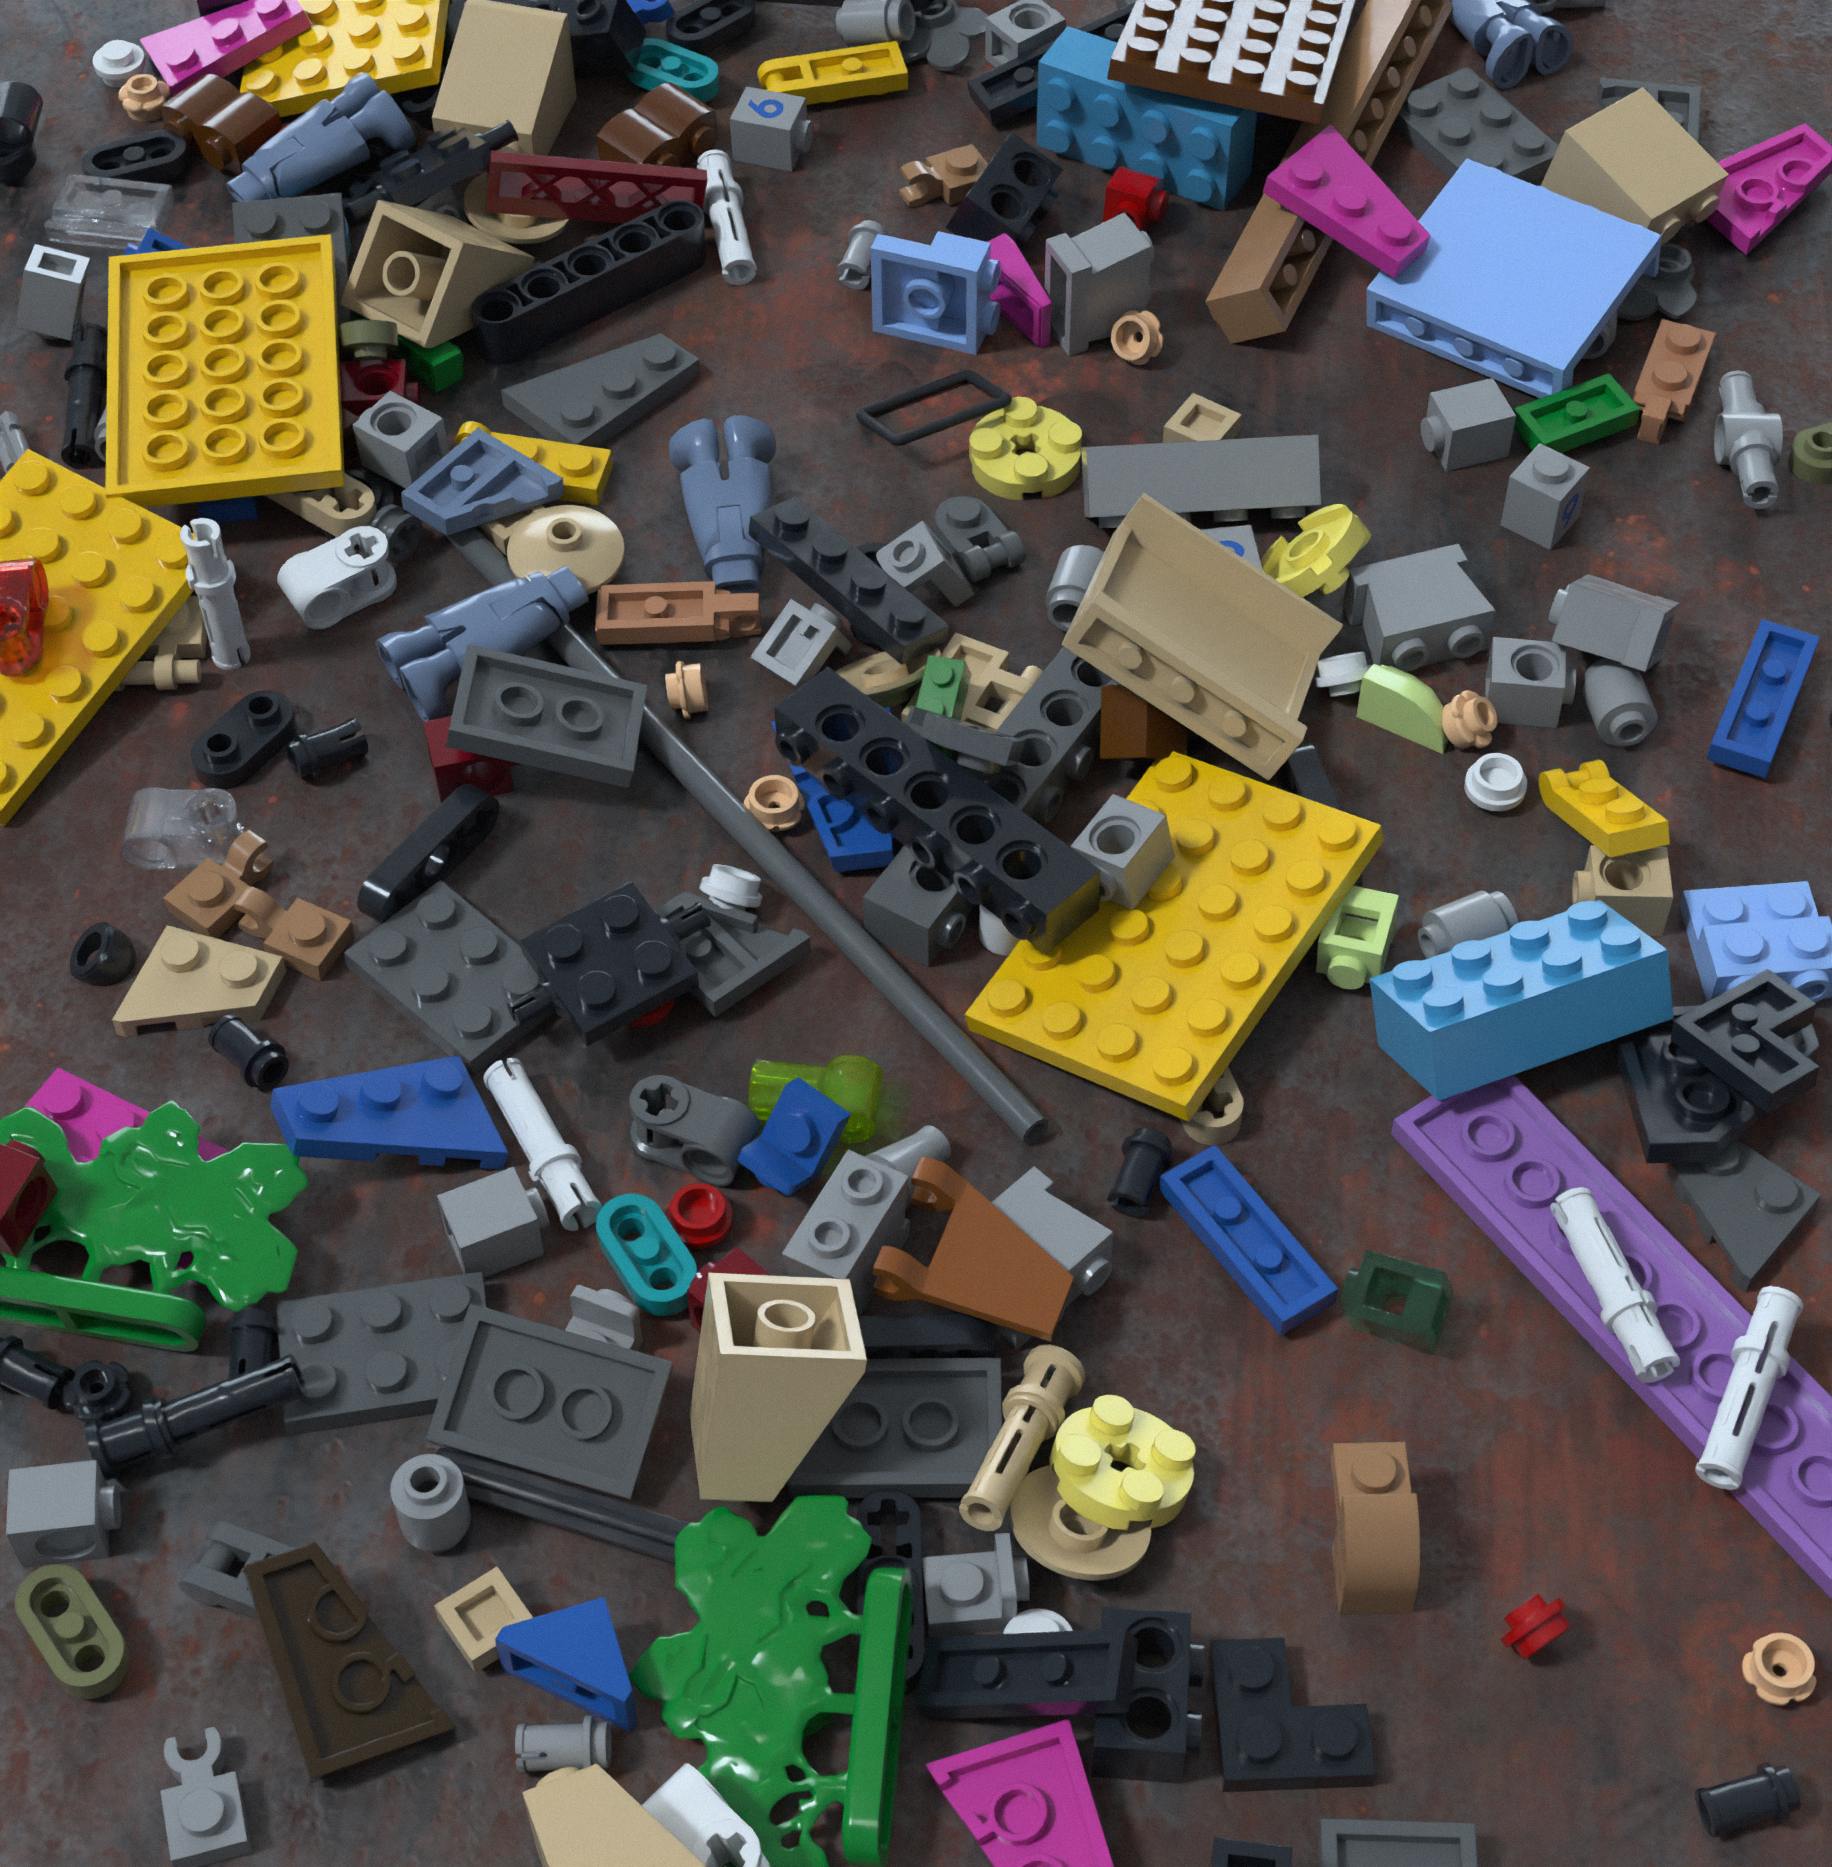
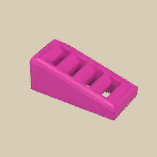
(1020, 292)

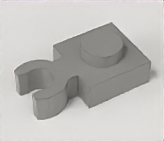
(207, 1811)

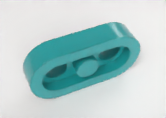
(666, 62)
(649, 1259)

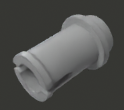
(856, 263)
(563, 1745)

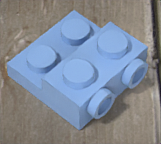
(935, 290)
(1758, 929)

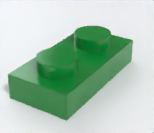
(1576, 415)

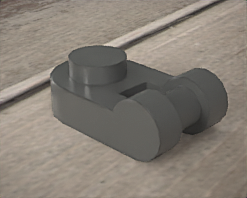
(977, 537)
(228, 1545)

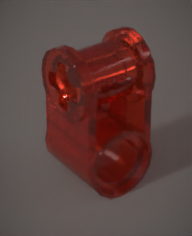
(22, 615)

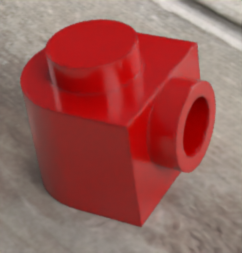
(1137, 195)

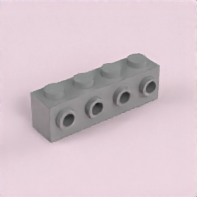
(1203, 477)

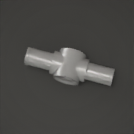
(1748, 439)

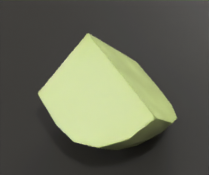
(1402, 706)

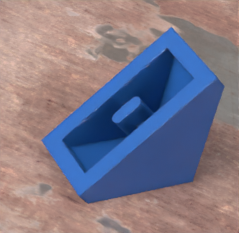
(572, 1658)

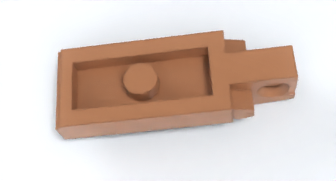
(1671, 376)
(674, 613)

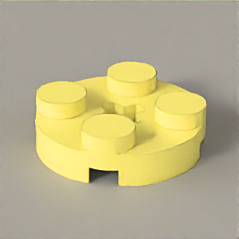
(1025, 427)
(1319, 553)
(1118, 1432)

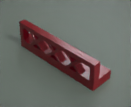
(586, 187)

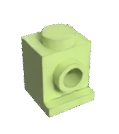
(1356, 947)

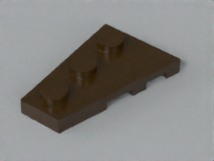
(335, 1668)

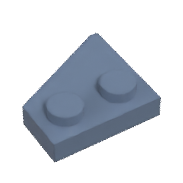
(478, 485)

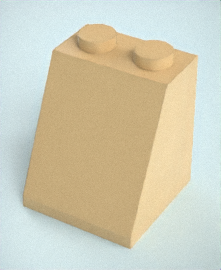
(509, 67)
(1637, 167)
(426, 272)
(769, 1378)
(594, 1822)

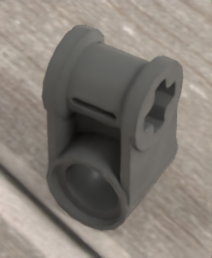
(697, 1134)

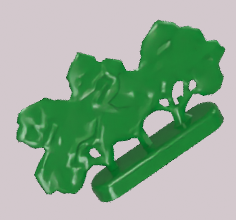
(151, 1203)
(757, 1677)

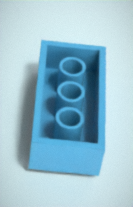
(1189, 142)
(1521, 998)

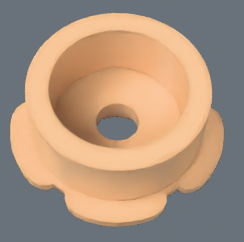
(143, 97)
(1124, 337)
(687, 689)
(1469, 720)
(775, 802)
(1781, 1651)

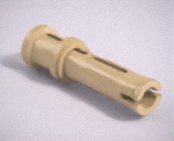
(993, 1492)

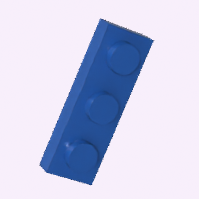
(1763, 698)
(1248, 1240)

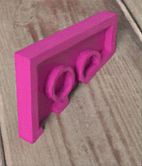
(223, 40)
(1769, 184)
(1348, 202)
(1026, 1800)

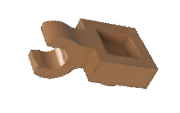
(944, 175)
(209, 892)
(303, 935)

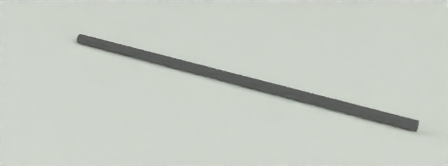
(790, 875)

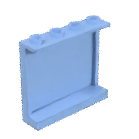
(1512, 279)

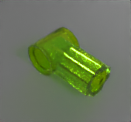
(847, 1080)

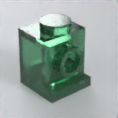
(1387, 1277)

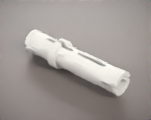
(723, 205)
(213, 584)
(552, 1162)
(1624, 1305)
(1772, 1321)

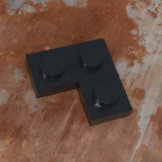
(1744, 1037)
(1275, 1744)

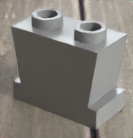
(1096, 280)
(1419, 609)
(1612, 621)
(849, 1224)
(1061, 1231)

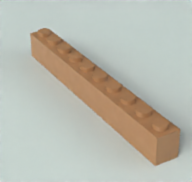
(1280, 249)

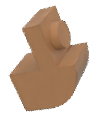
(1375, 1529)

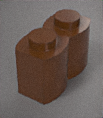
(221, 122)
(661, 130)

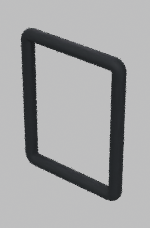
(1001, 400)

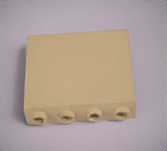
(1202, 635)

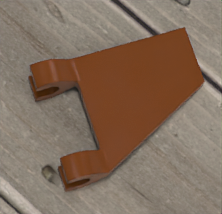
(980, 1264)

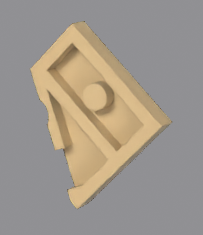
(198, 983)

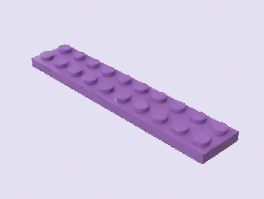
(1504, 1168)

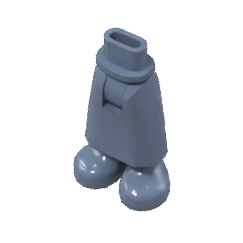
(1512, 38)
(323, 143)
(722, 508)
(502, 618)

